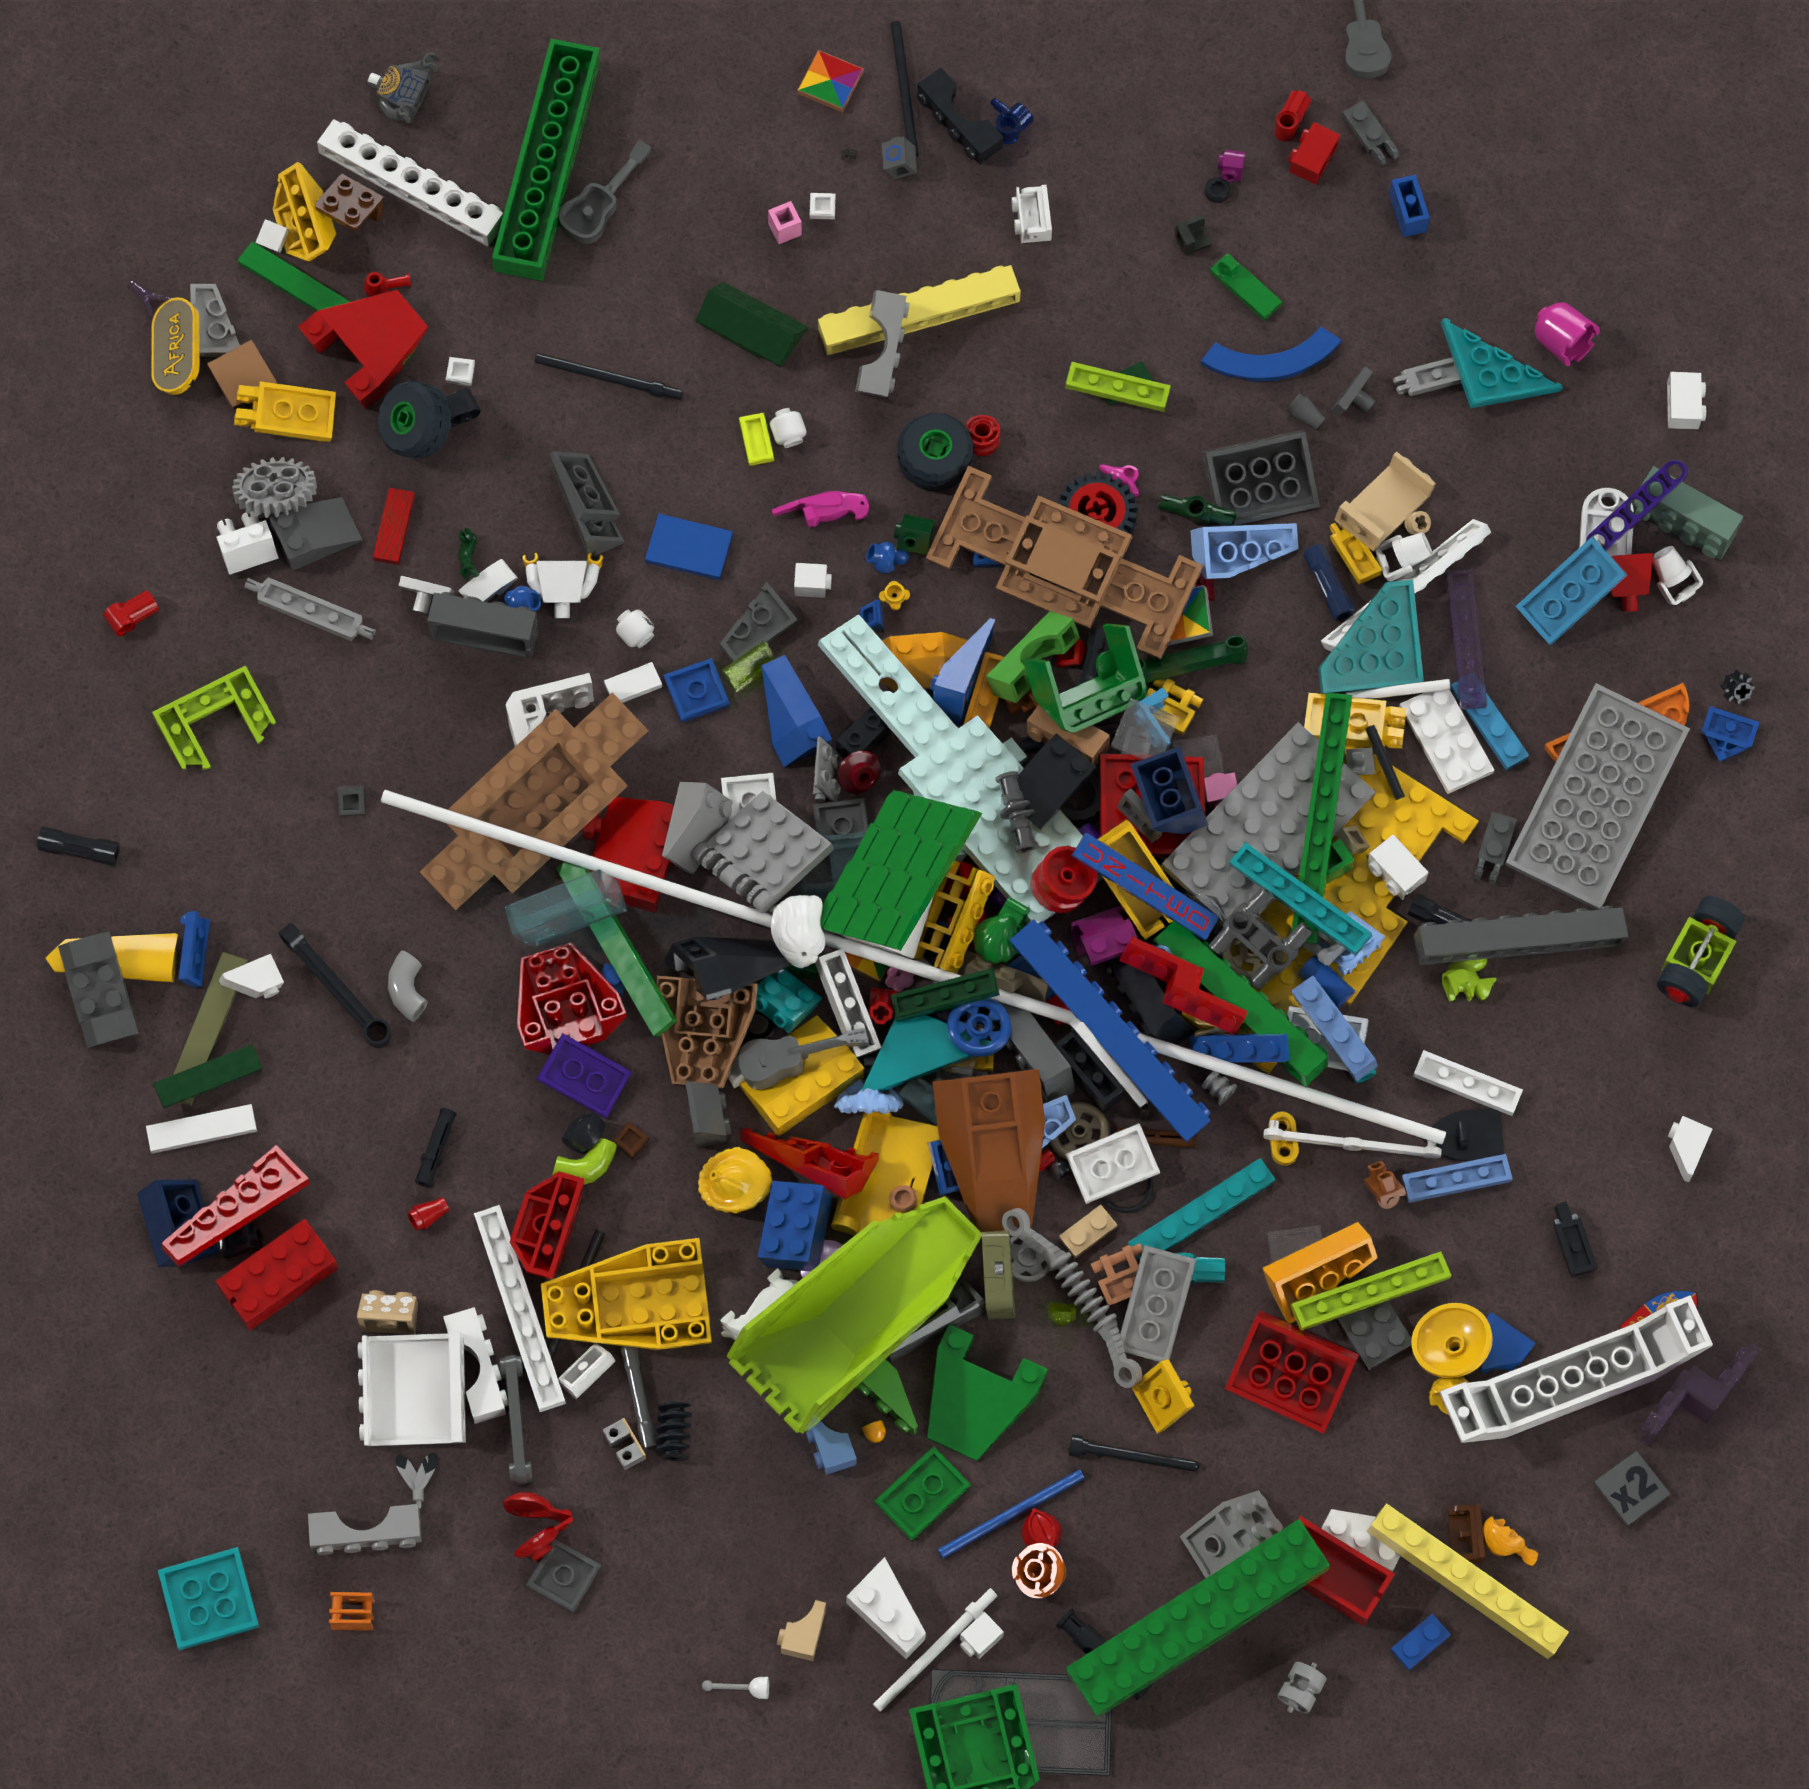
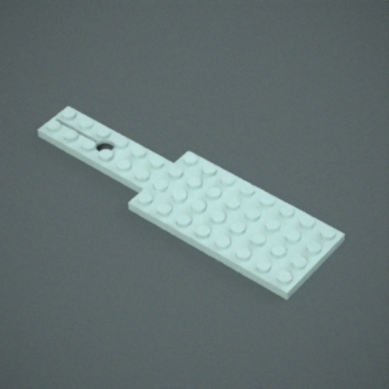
(949, 762)

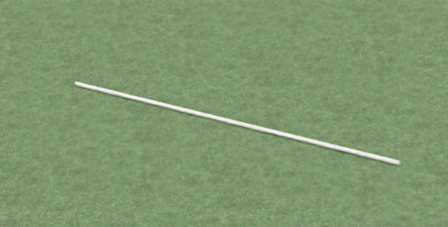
(902, 963)

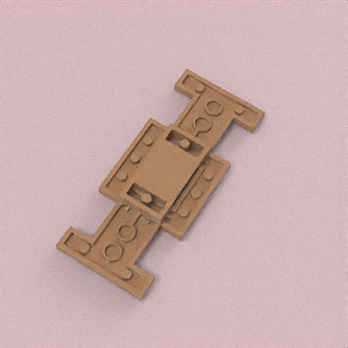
(1068, 552)

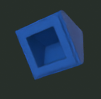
(873, 615)

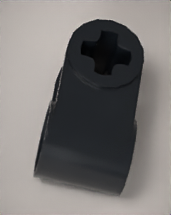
(462, 406)

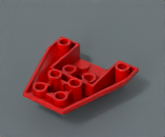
(565, 996)

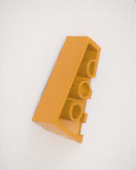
(1319, 1267)

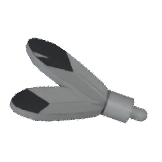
(417, 1480)

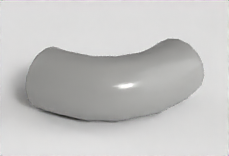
(402, 986)

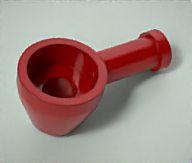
(384, 284)

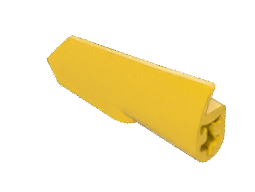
(139, 956)

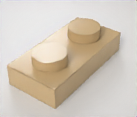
(1087, 1231)

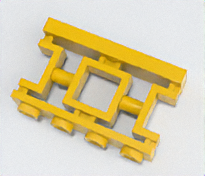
(963, 921)

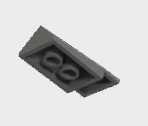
(587, 501)
(959, 1308)

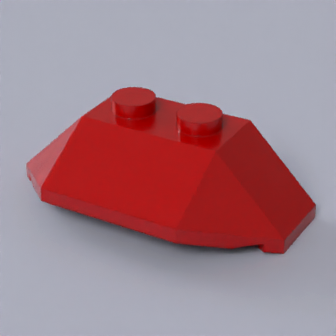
(547, 1223)

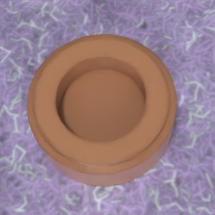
(903, 1199)

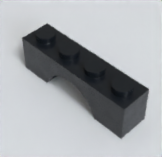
(978, 137)

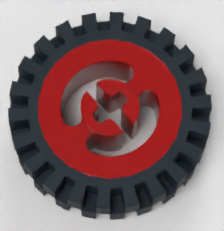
(1096, 493)

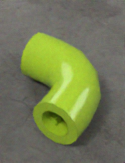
(592, 1165)

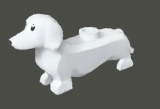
(766, 1297)

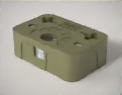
(998, 1275)

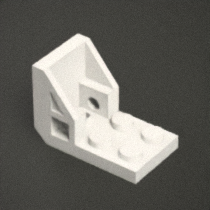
(529, 706)

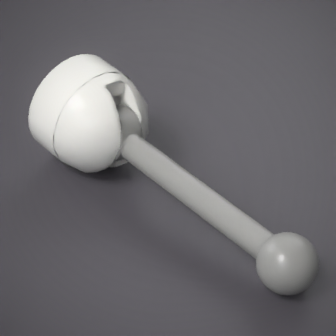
(758, 1687)

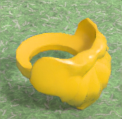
(1440, 1385)

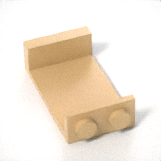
(1386, 502)

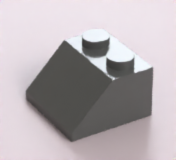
(706, 1114)

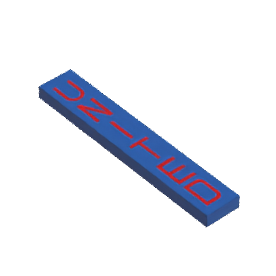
(1145, 886)

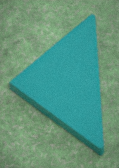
(1490, 373)
(914, 1050)

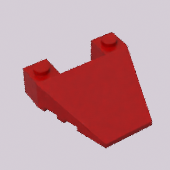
(378, 334)

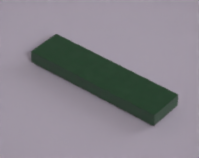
(945, 994)
(207, 1076)

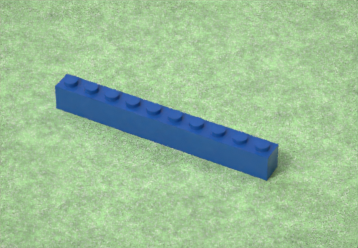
(1116, 1036)

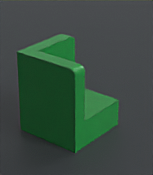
(1339, 861)

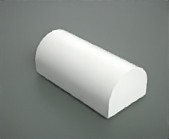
(586, 1370)

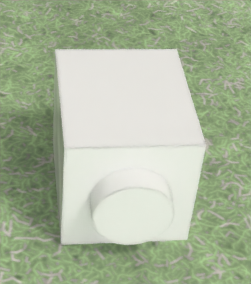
(811, 580)
(980, 1636)

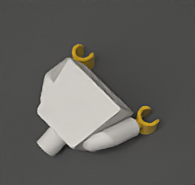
(562, 581)

